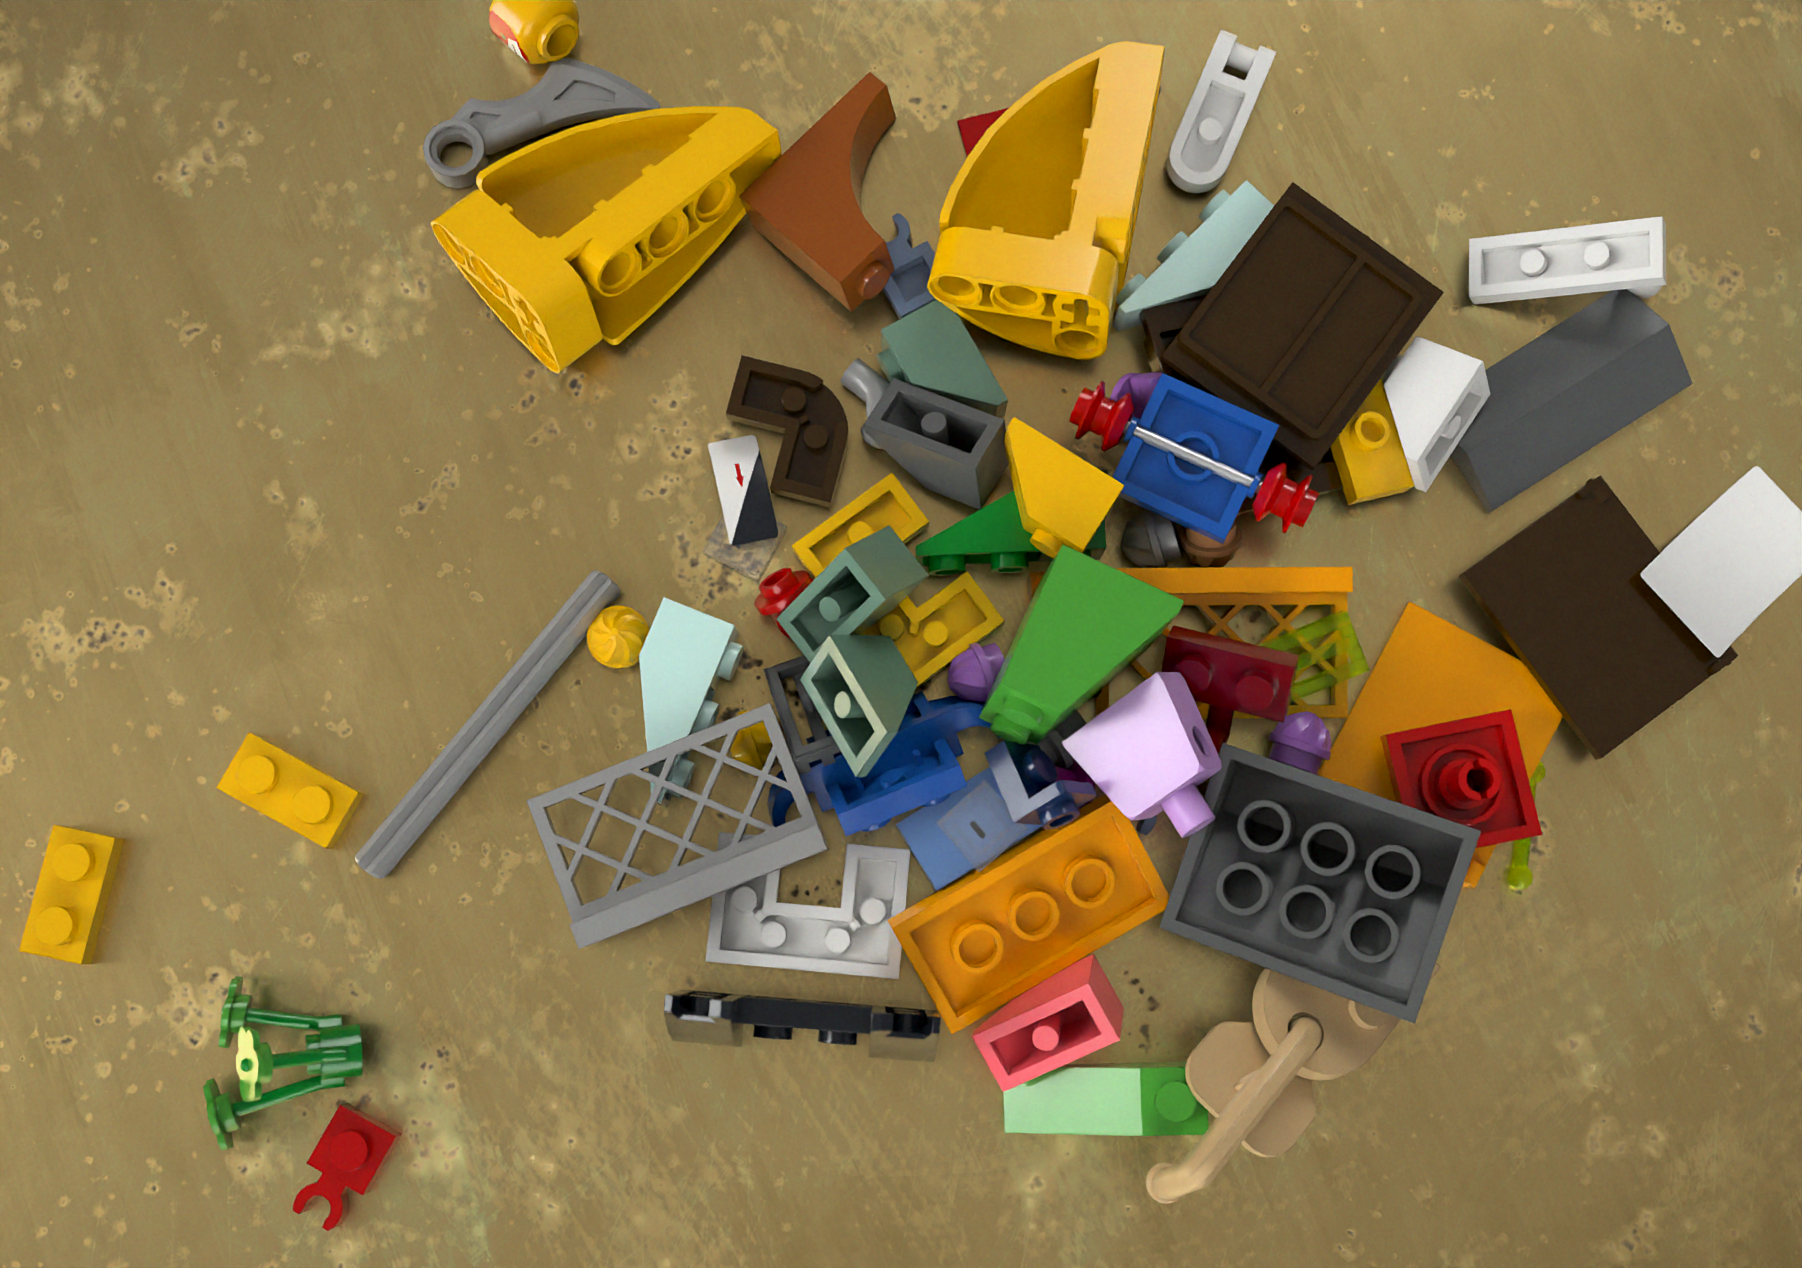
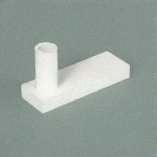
(1569, 261)

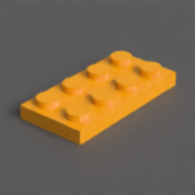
(1030, 913)

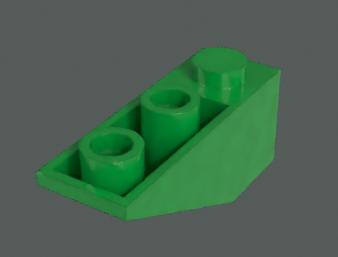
(990, 537)

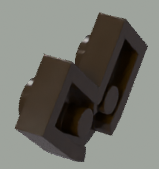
(806, 414)

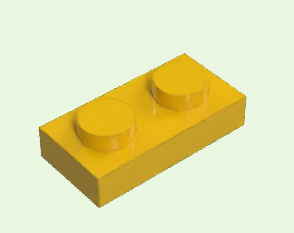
(290, 791)
(71, 895)

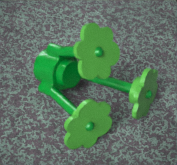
(331, 1053)

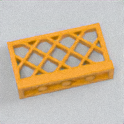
(1256, 587)

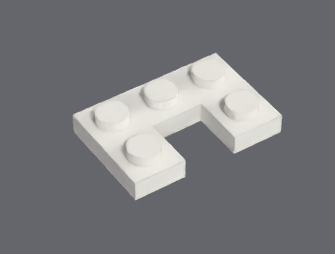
(856, 939)

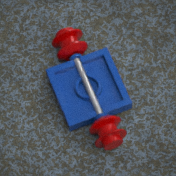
(1193, 457)

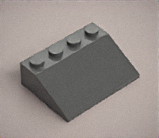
(1321, 882)

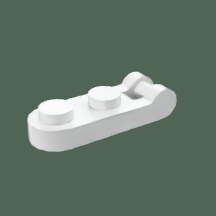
(1217, 114)

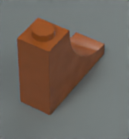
(813, 197)

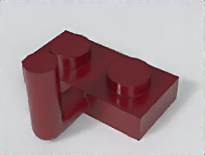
(1231, 677)

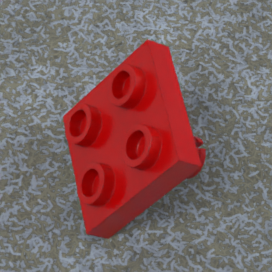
(1466, 774)

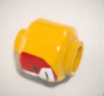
(536, 28)

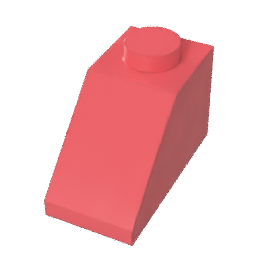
(1051, 1024)

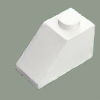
(1433, 403)

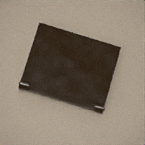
(1588, 622)

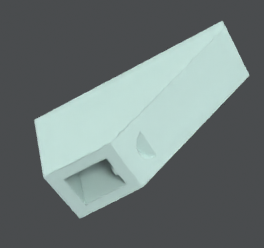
(1198, 261)
(679, 676)

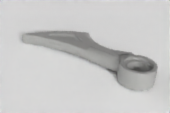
(564, 96)

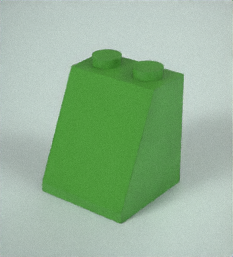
(1071, 643)

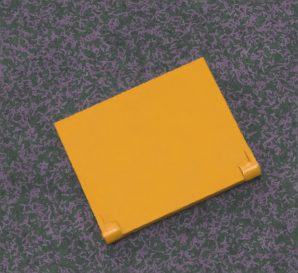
(1432, 677)

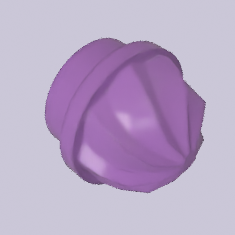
(975, 672)
(1301, 742)

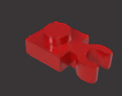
(349, 1158)

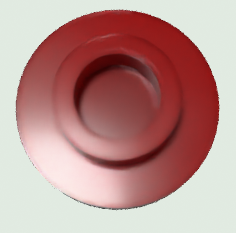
(780, 591)

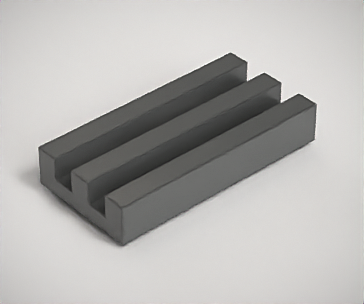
(824, 746)

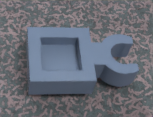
(909, 281)

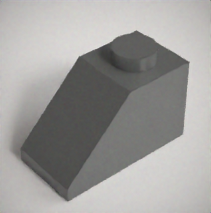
(940, 442)

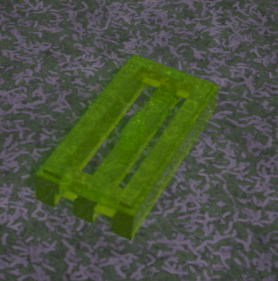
(1348, 642)

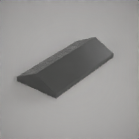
(1568, 395)

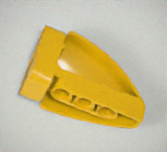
(1051, 205)
(604, 221)

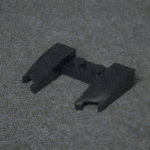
(720, 1019)

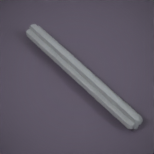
(486, 726)

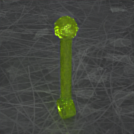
(1520, 875)

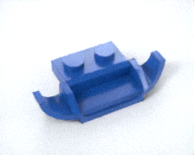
(910, 773)

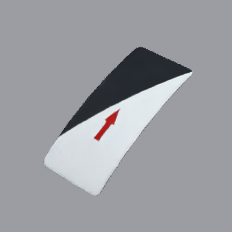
(743, 490)

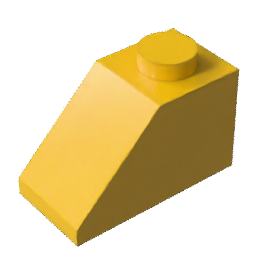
(1056, 490)

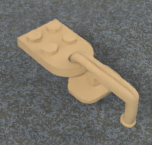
(1262, 1075)

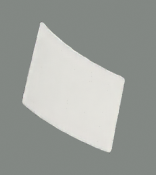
(1731, 561)

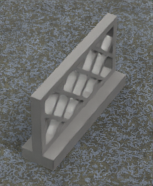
(696, 879)

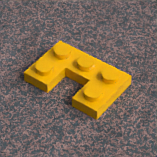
(939, 627)

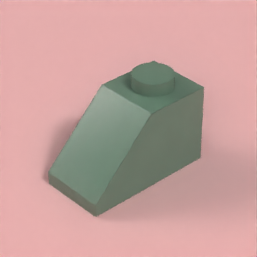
(940, 356)
(853, 591)
(860, 694)

